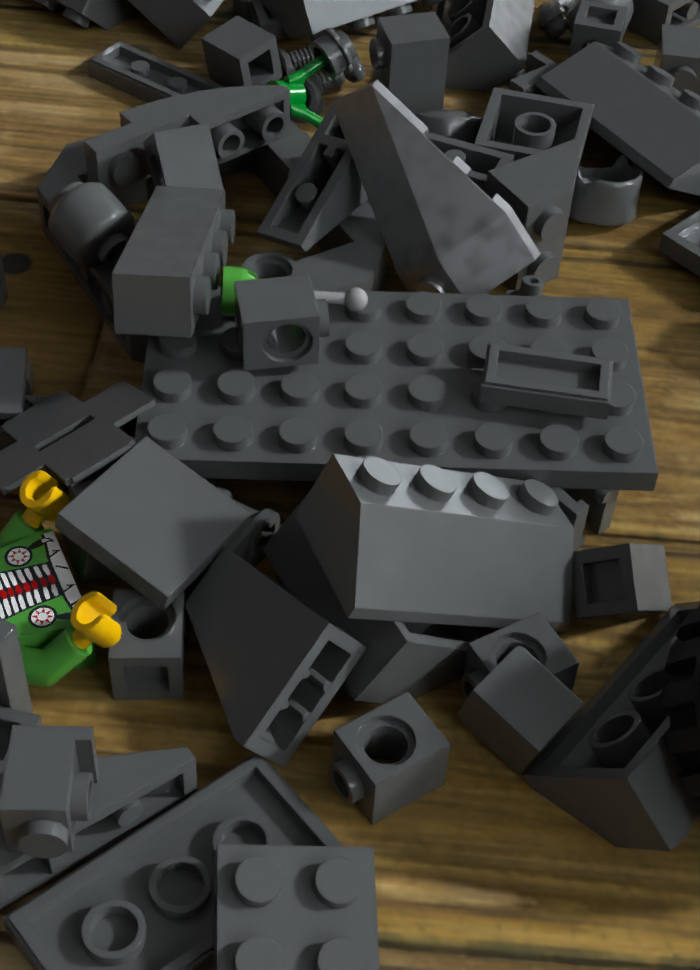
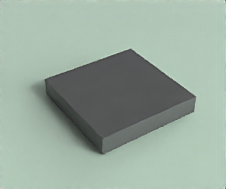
(153, 522)

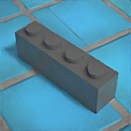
(172, 262)

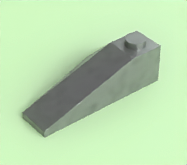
(430, 213)

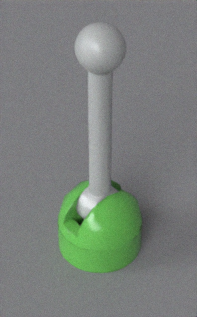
(354, 299)

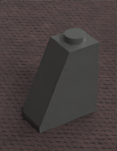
(267, 655)

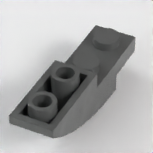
(237, 118)

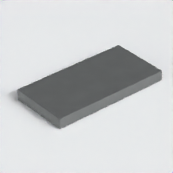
(153, 891)

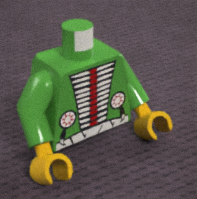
(40, 594)

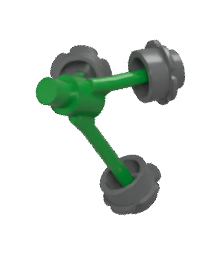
(333, 55)

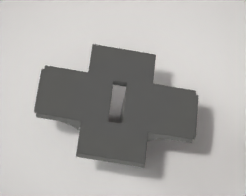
(70, 437)

